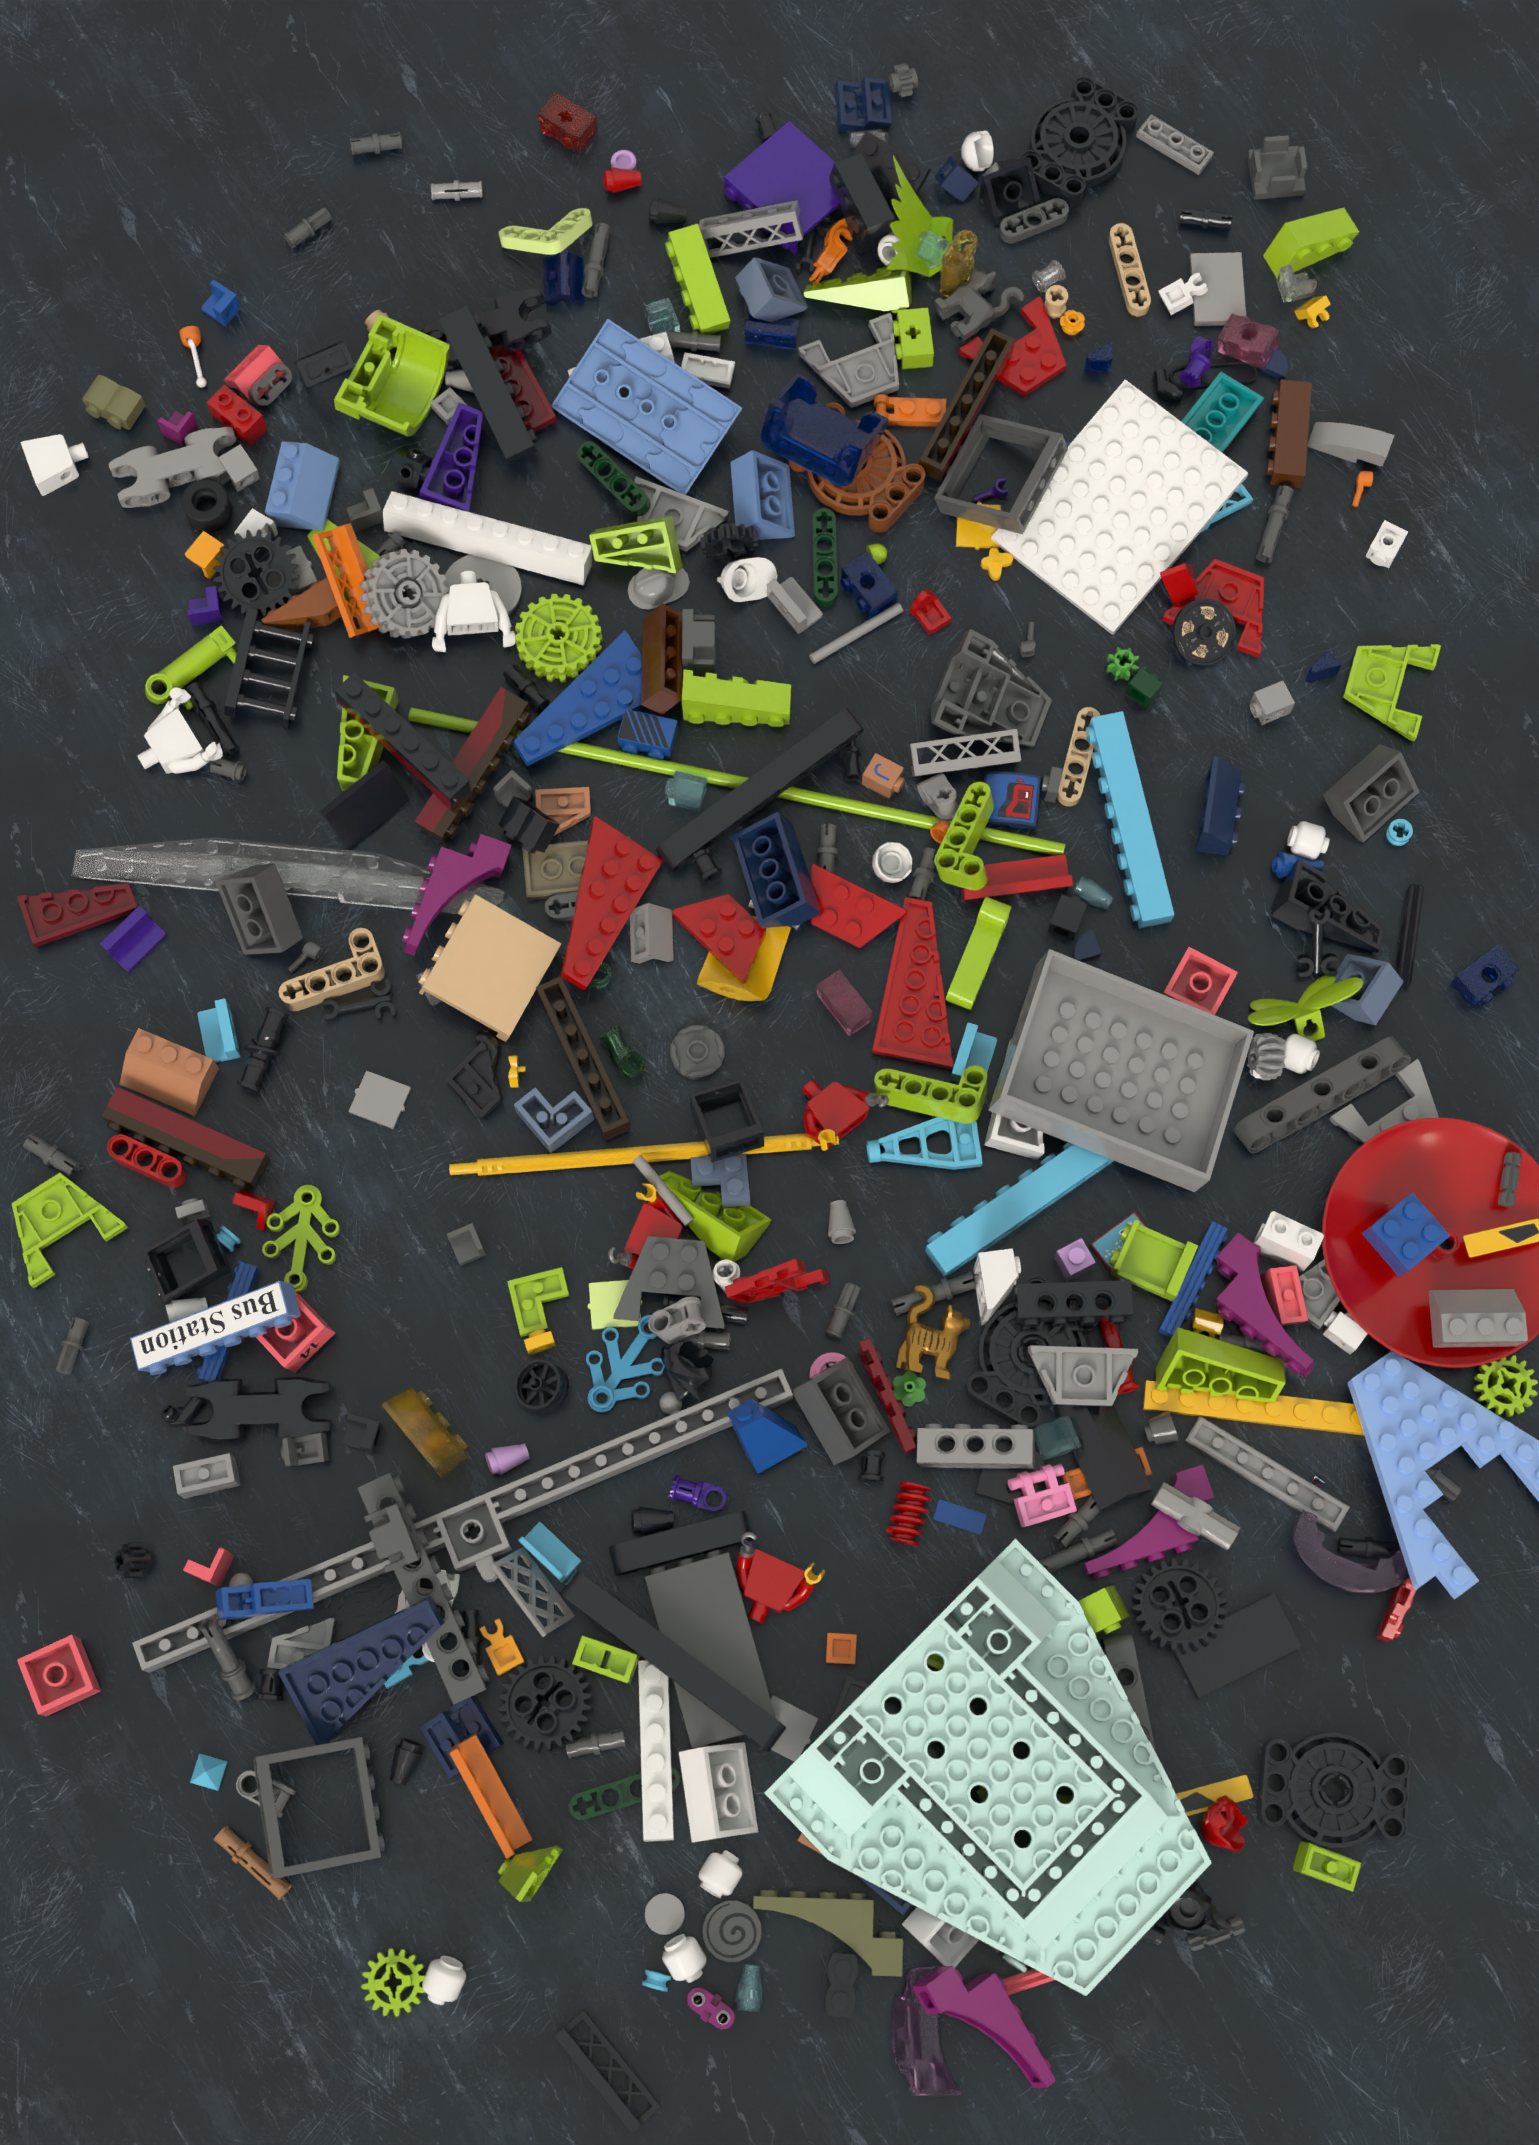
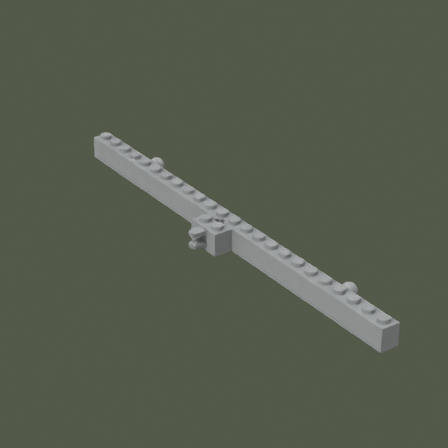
(489, 1512)

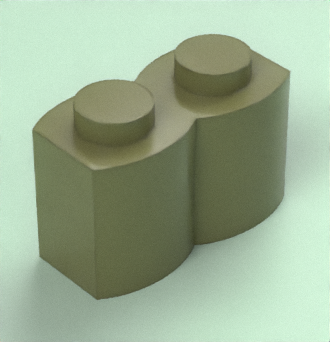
(114, 402)

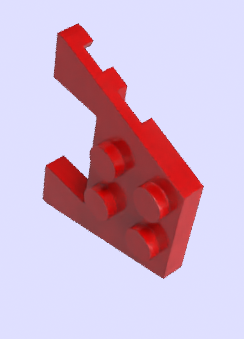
(1034, 357)
(1239, 592)
(774, 1280)

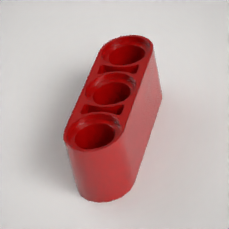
(137, 1152)

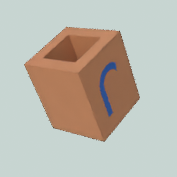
(883, 776)

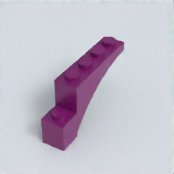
(451, 877)
(1248, 1306)
(1159, 1534)
(989, 2009)

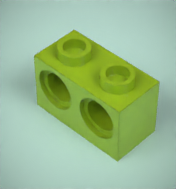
(606, 1659)

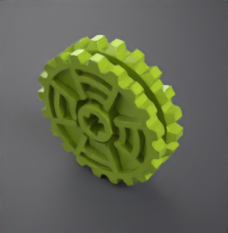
(558, 619)

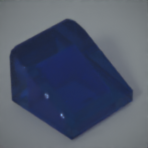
(1100, 359)
(1324, 668)

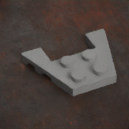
(863, 373)
(1418, 1107)

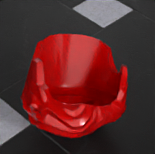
(1223, 1824)

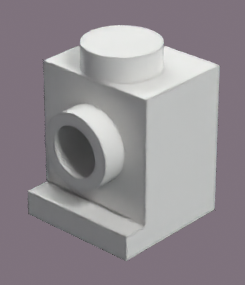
(256, 521)
(1386, 544)
(1344, 1331)

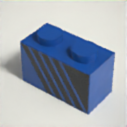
(647, 734)

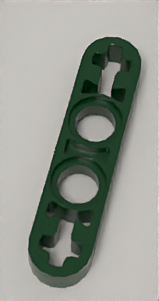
(613, 478)
(824, 557)
(625, 1796)

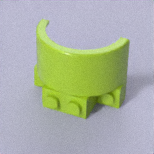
(398, 390)

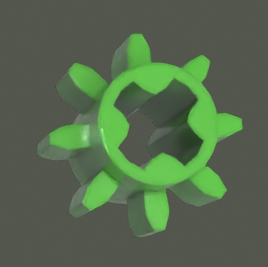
(1115, 664)

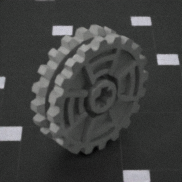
(384, 597)

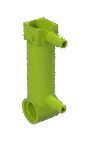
(191, 665)

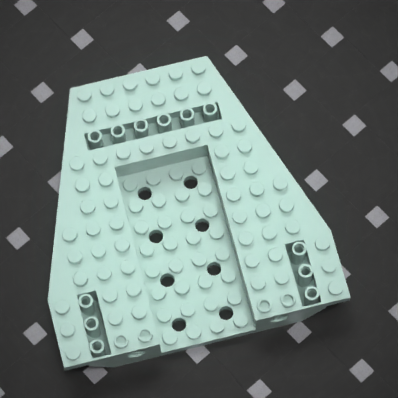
(908, 1823)

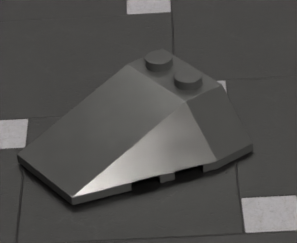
(987, 694)

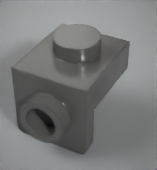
(305, 1449)

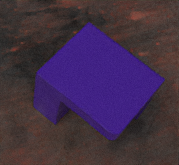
(206, 609)

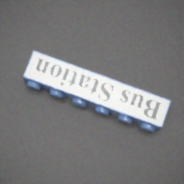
(215, 1327)

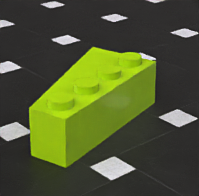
(697, 280)

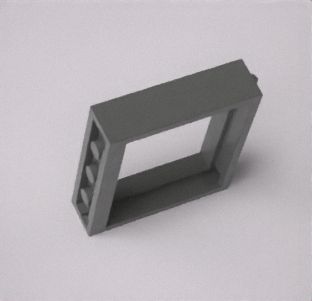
(1017, 520)
(269, 1816)

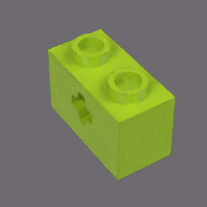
(916, 351)

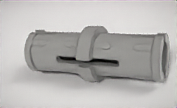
(438, 191)

